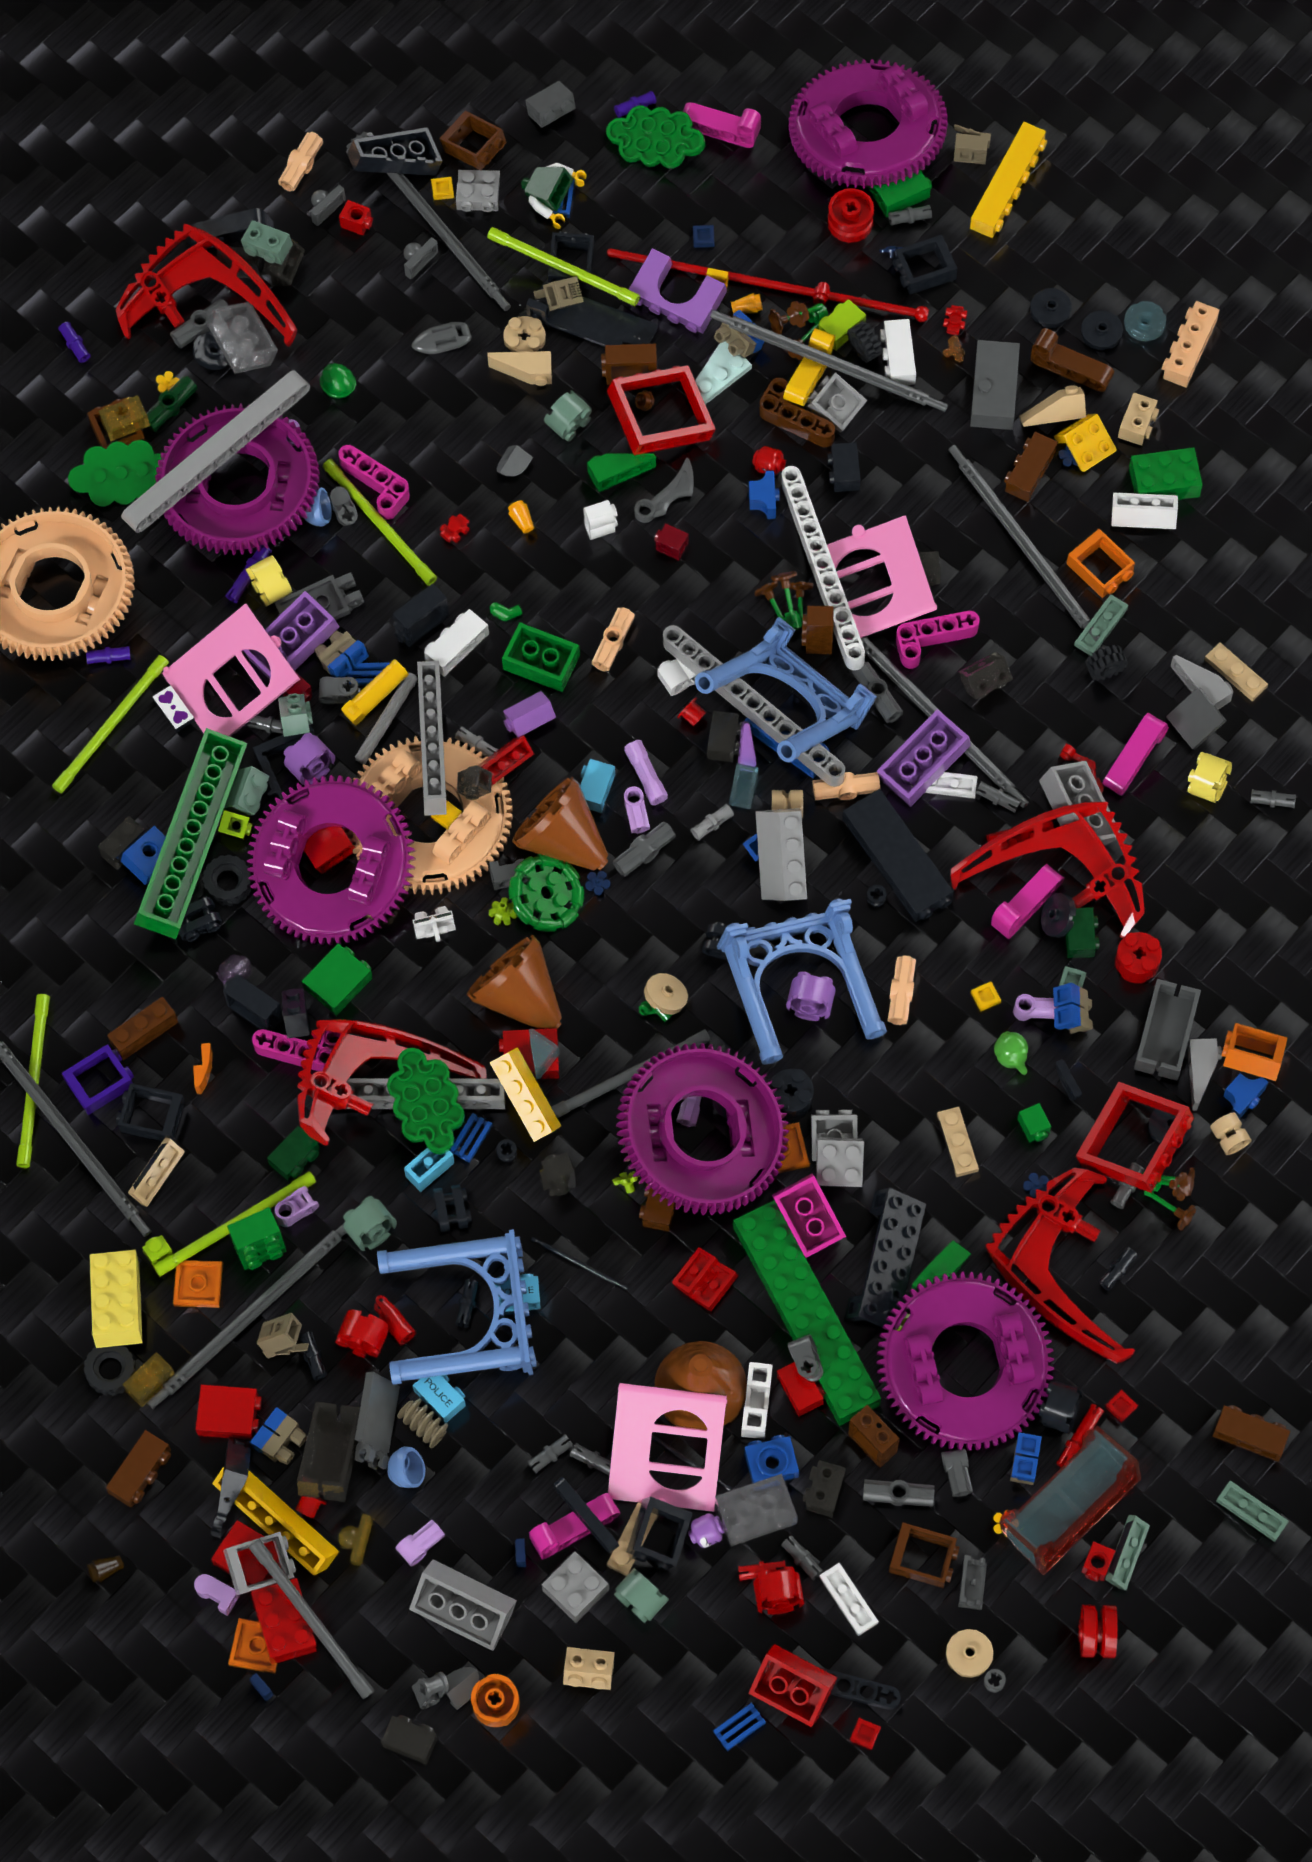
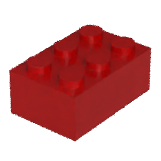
(281, 1624)
(792, 1685)

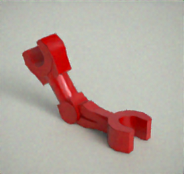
(1069, 753)

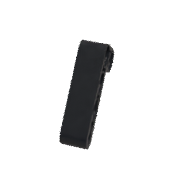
(233, 226)

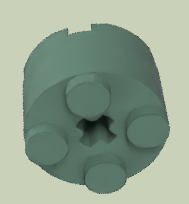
(568, 415)
(369, 1223)
(641, 1595)

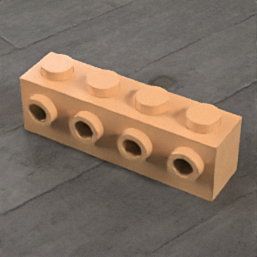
(1191, 343)

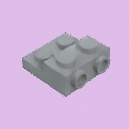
(478, 190)
(835, 401)
(832, 1126)

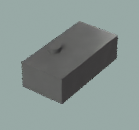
(995, 384)

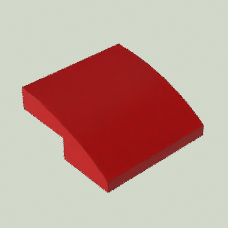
(704, 1279)

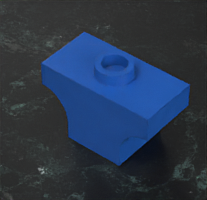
(764, 495)
(1244, 1093)

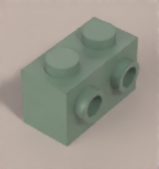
(266, 242)
(295, 714)
(247, 791)

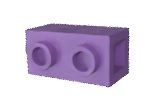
(529, 714)

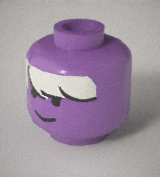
(706, 1530)

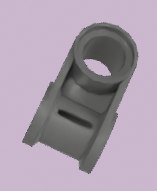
(337, 689)
(805, 1354)
(430, 1690)

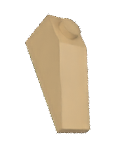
(525, 366)
(1060, 406)

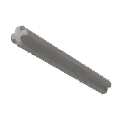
(386, 718)

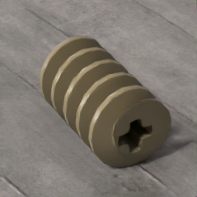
(423, 1422)

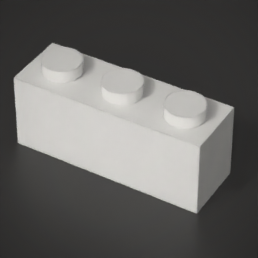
(898, 351)
(1144, 510)
(457, 641)

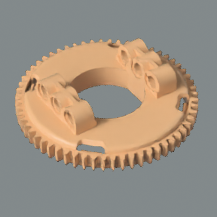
(98, 602)
(470, 839)

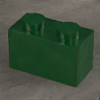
(1081, 938)
(294, 1154)

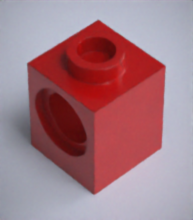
(353, 210)
(1098, 1552)

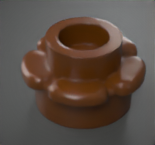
(644, 400)

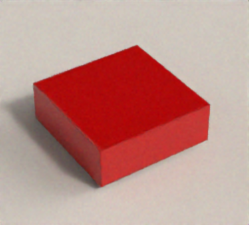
(1121, 1406)
(865, 1733)

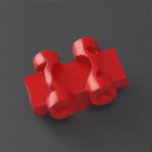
(955, 321)
(455, 526)

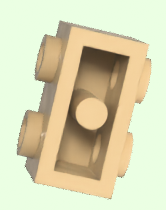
(1138, 418)
(588, 1668)

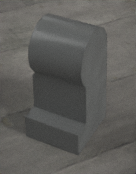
(501, 874)

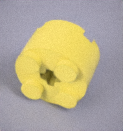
(269, 580)
(1209, 777)

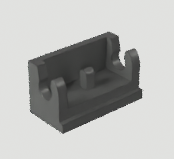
(972, 1583)

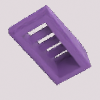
(746, 746)

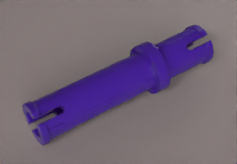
(243, 580)

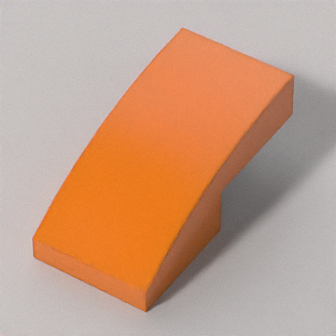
(203, 1071)

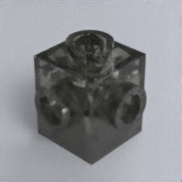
(474, 782)

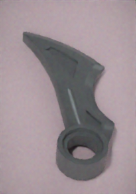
(679, 487)

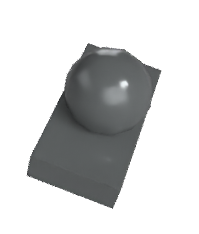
(326, 203)
(418, 256)

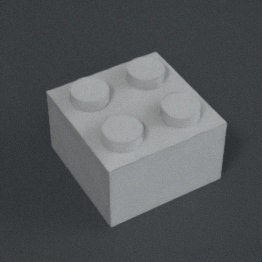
(839, 1161)
(575, 1587)

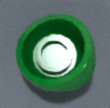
(337, 381)

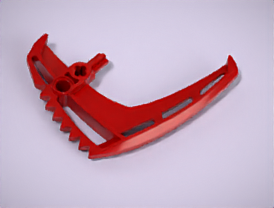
(190, 267)
(1080, 841)
(349, 1055)
(1034, 1254)

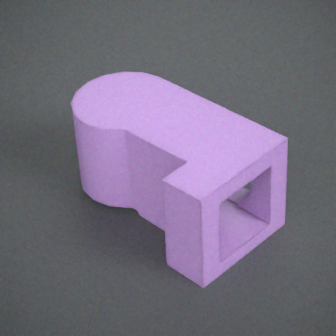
(209, 1587)

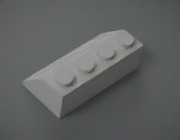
(1074, 785)
(781, 854)
(462, 1604)

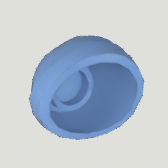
(321, 509)
(406, 1468)

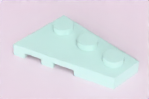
(721, 372)

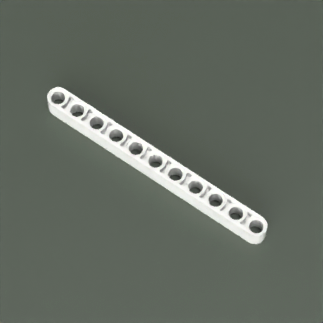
(822, 575)

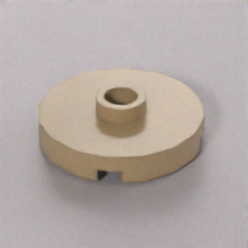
(666, 993)
(969, 1665)

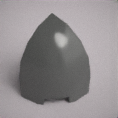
(513, 461)
(461, 1685)

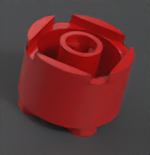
(1138, 945)
(362, 1333)
(778, 1591)

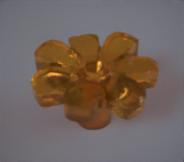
(954, 349)

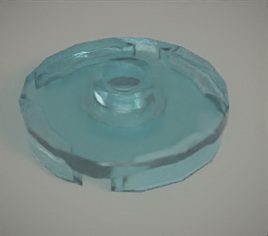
(1146, 312)

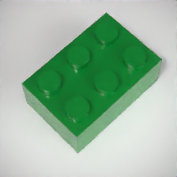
(1167, 473)
(540, 657)
(257, 1239)

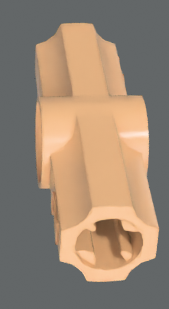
(300, 161)
(608, 649)
(849, 789)
(901, 990)

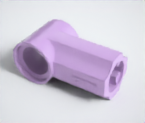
(636, 811)
(1037, 1007)
(415, 1546)

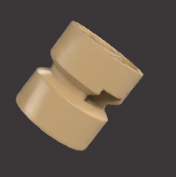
(789, 800)
(1226, 1127)

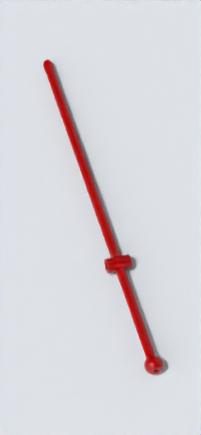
(820, 294)

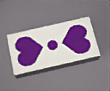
(173, 708)

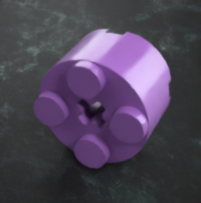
(308, 758)
(811, 996)

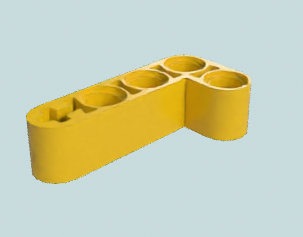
(809, 371)

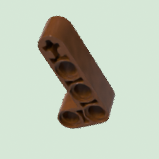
(1069, 363)
(821, 430)

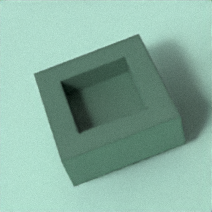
(1073, 976)

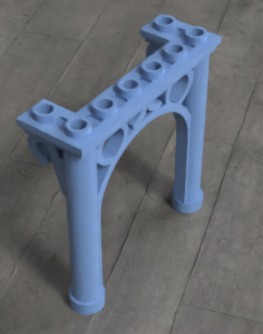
(817, 690)
(836, 927)
(473, 1359)

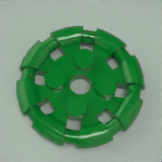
(558, 890)

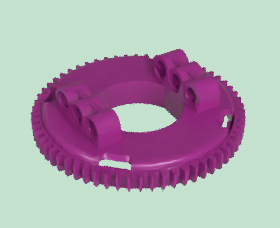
(829, 145)
(283, 503)
(378, 874)
(752, 1118)
(913, 1373)

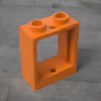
(1086, 548)
(1255, 1040)

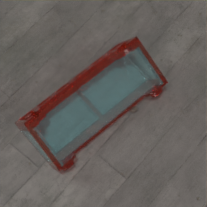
(1072, 1500)

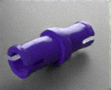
(645, 100)
(74, 342)
(108, 655)

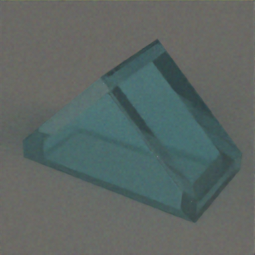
(744, 786)
(543, 1052)

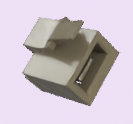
(971, 145)
(560, 293)
(280, 1336)

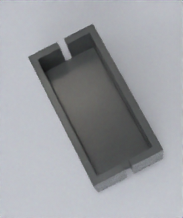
(1167, 1030)

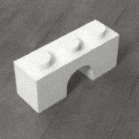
(757, 1400)

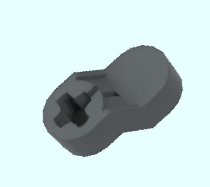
(343, 506)

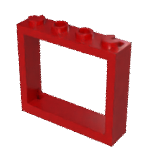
(664, 440)
(1107, 1120)

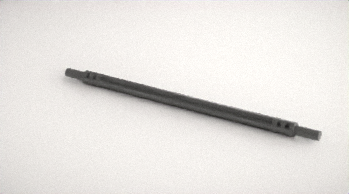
(449, 239)
(828, 360)
(1022, 540)
(929, 708)
(72, 1138)
(248, 1316)

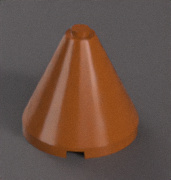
(564, 829)
(519, 987)
(703, 1369)

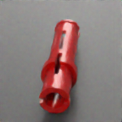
(1075, 1443)

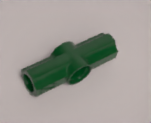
(177, 395)

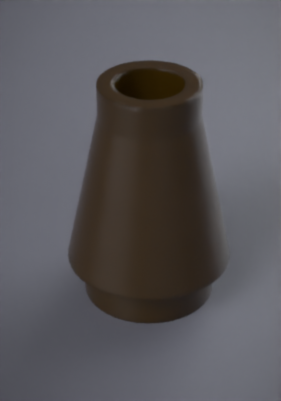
(103, 1568)

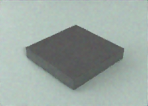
(1196, 718)

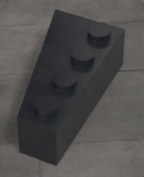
(396, 153)

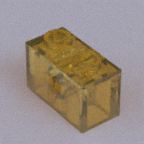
(119, 426)
(148, 1379)

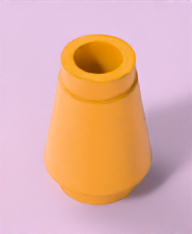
(748, 304)
(521, 516)

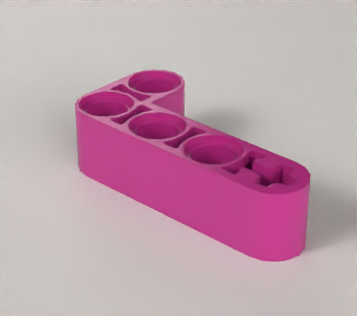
(725, 126)
(354, 461)
(938, 635)
(1147, 734)
(1013, 915)
(296, 1048)
(569, 1529)

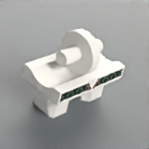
(435, 924)

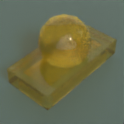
(357, 1538)

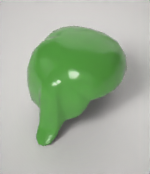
(1012, 1051)

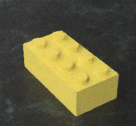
(115, 1298)

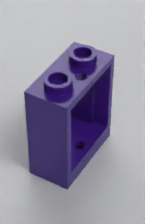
(92, 1104)

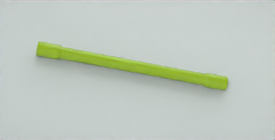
(620, 292)
(421, 568)
(68, 775)
(41, 1014)
(175, 1259)

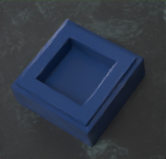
(703, 236)
(520, 1552)
(261, 1687)

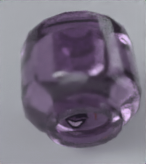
(234, 965)

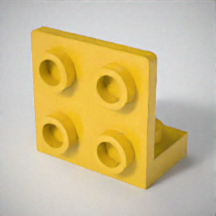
(1087, 441)

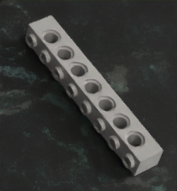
(431, 738)
(472, 1093)

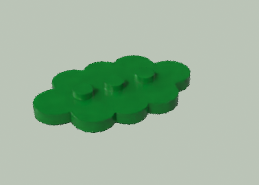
(655, 136)
(116, 473)
(425, 1101)

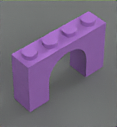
(693, 313)

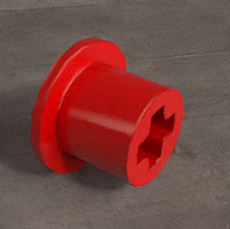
(692, 712)
(309, 1505)

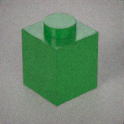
(1034, 1123)

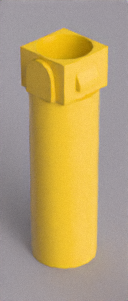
(374, 692)

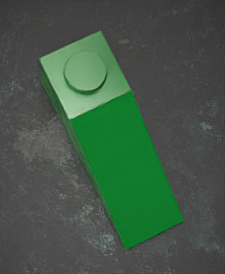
(616, 468)
(946, 1262)

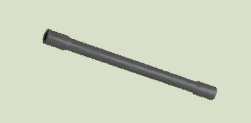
(564, 1107)
(356, 1678)

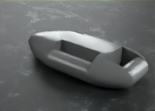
(442, 338)

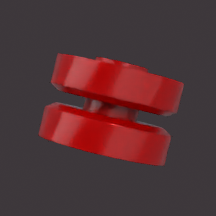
(850, 215)
(1098, 1631)

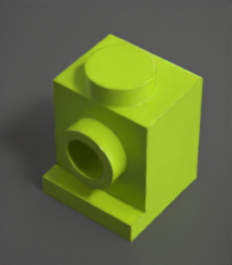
(227, 821)
(156, 1249)

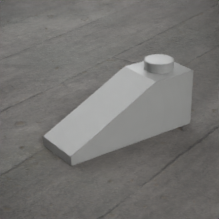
(1198, 677)
(1202, 1061)

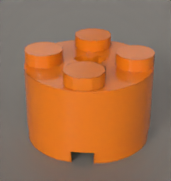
(485, 1691)

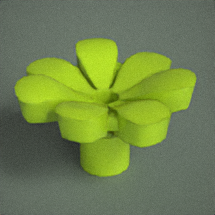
(502, 911)
(626, 1180)

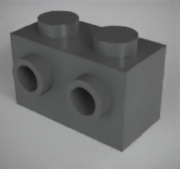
(550, 104)

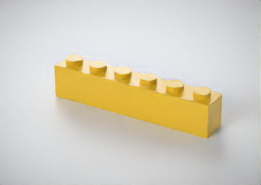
(1008, 180)
(276, 1516)

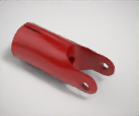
(398, 1325)

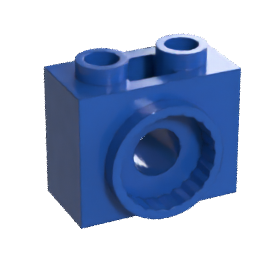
(137, 862)
(778, 1449)

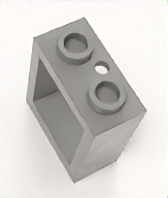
(236, 1571)

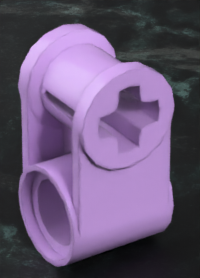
(299, 1204)

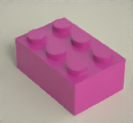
(809, 1215)

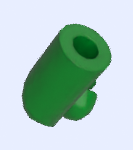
(503, 613)
(646, 1009)

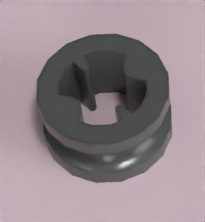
(1001, 1684)

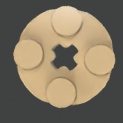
(521, 325)

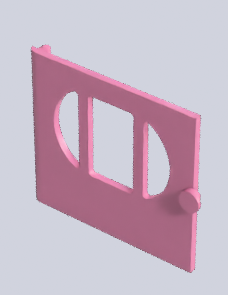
(909, 583)
(199, 664)
(635, 1421)

